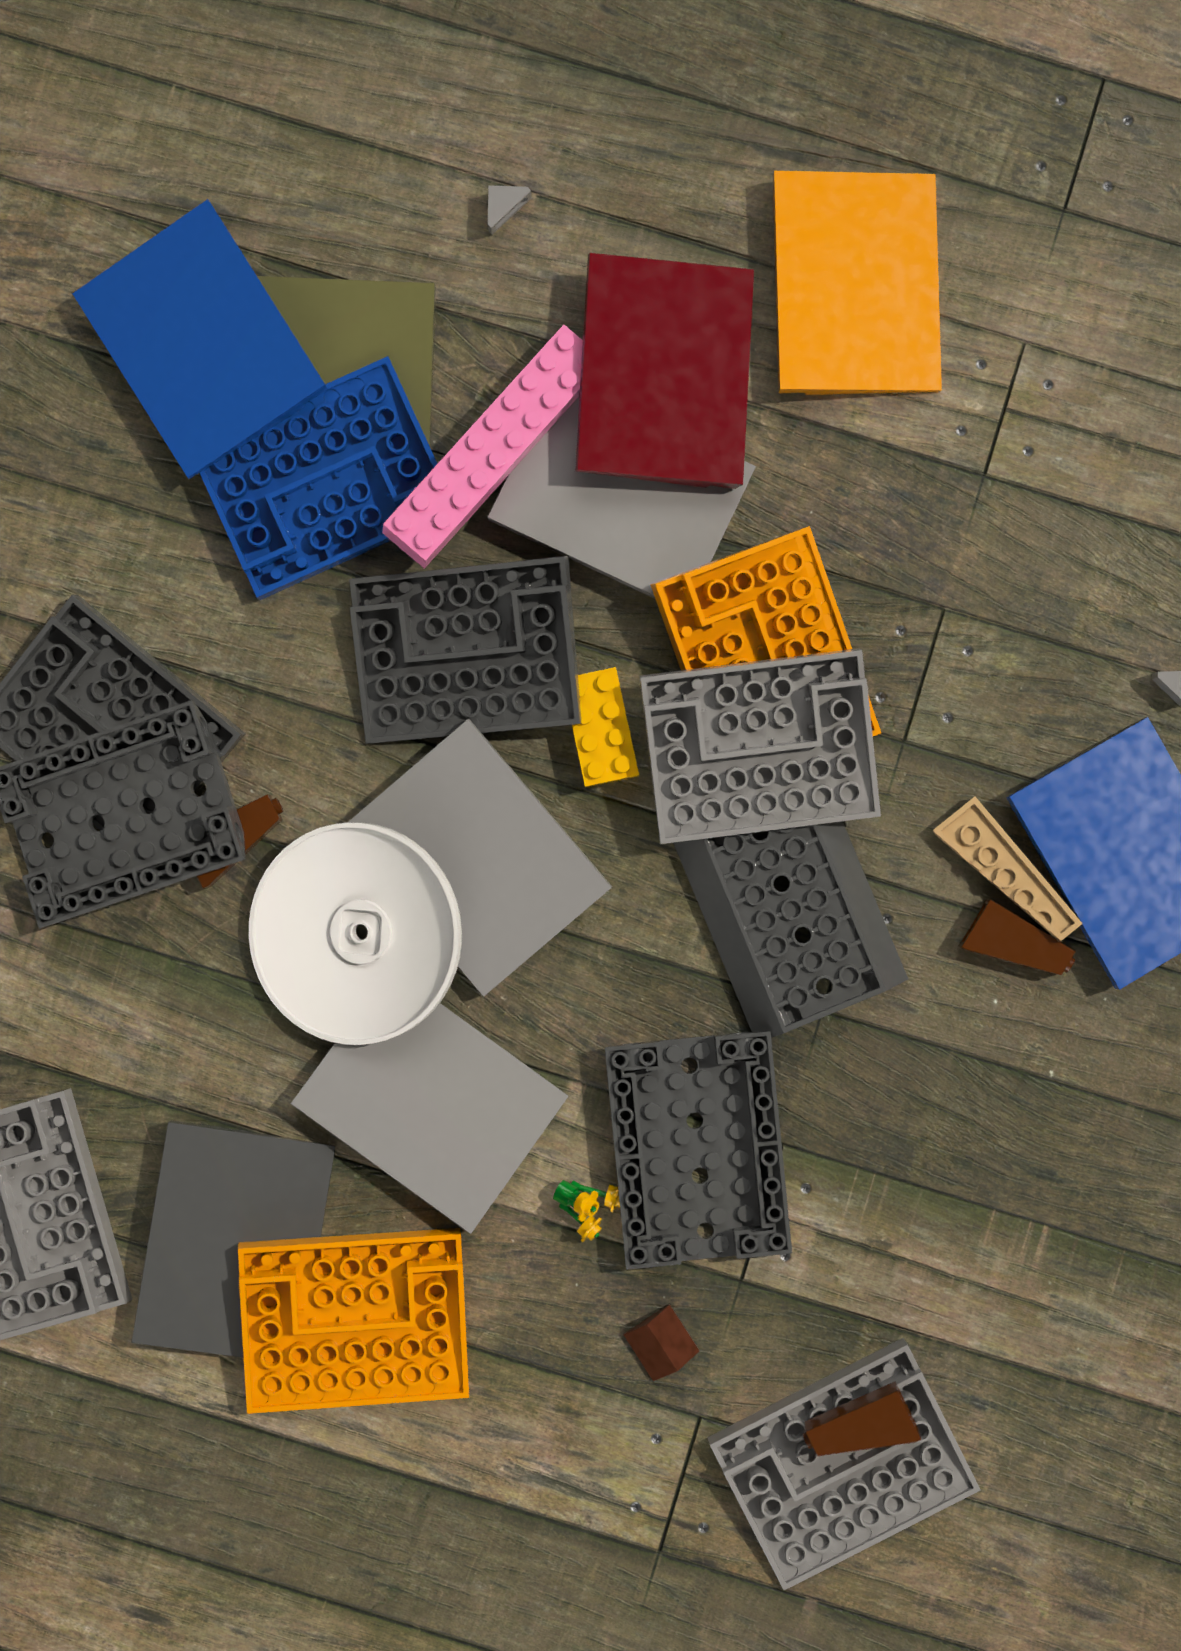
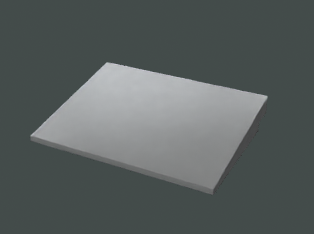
(612, 523)
(760, 745)
(498, 847)
(435, 1111)
(53, 1221)
(834, 1505)

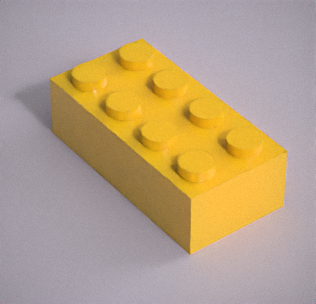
(604, 734)

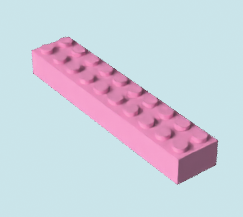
(489, 450)

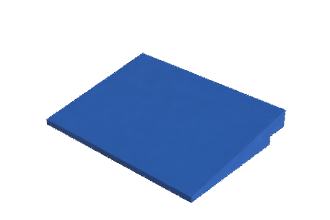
(199, 340)
(321, 480)
(1114, 847)

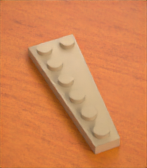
(995, 856)

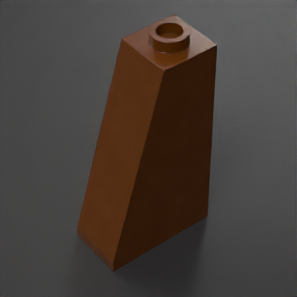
(257, 821)
(1010, 938)
(863, 1423)

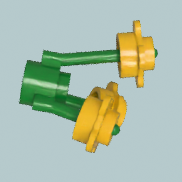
(585, 1205)

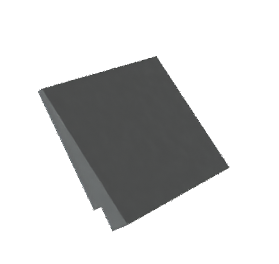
(465, 647)
(88, 679)
(211, 1195)

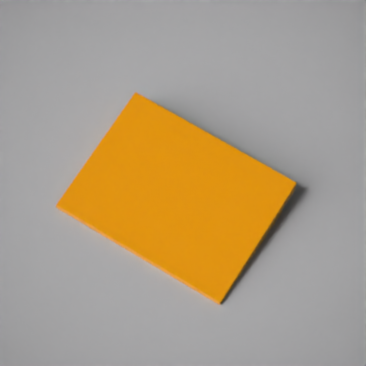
(856, 282)
(754, 607)
(353, 1320)

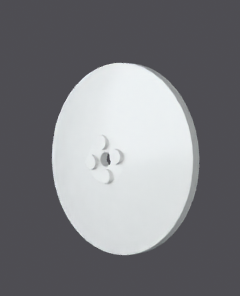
(309, 944)

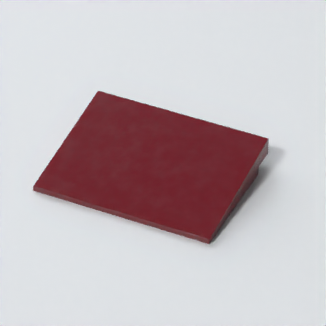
(665, 371)

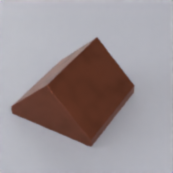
(662, 1343)

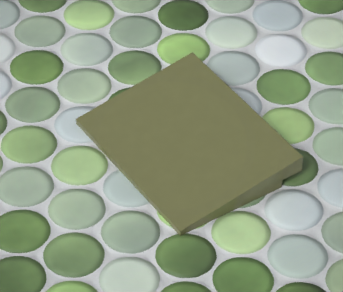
(360, 322)

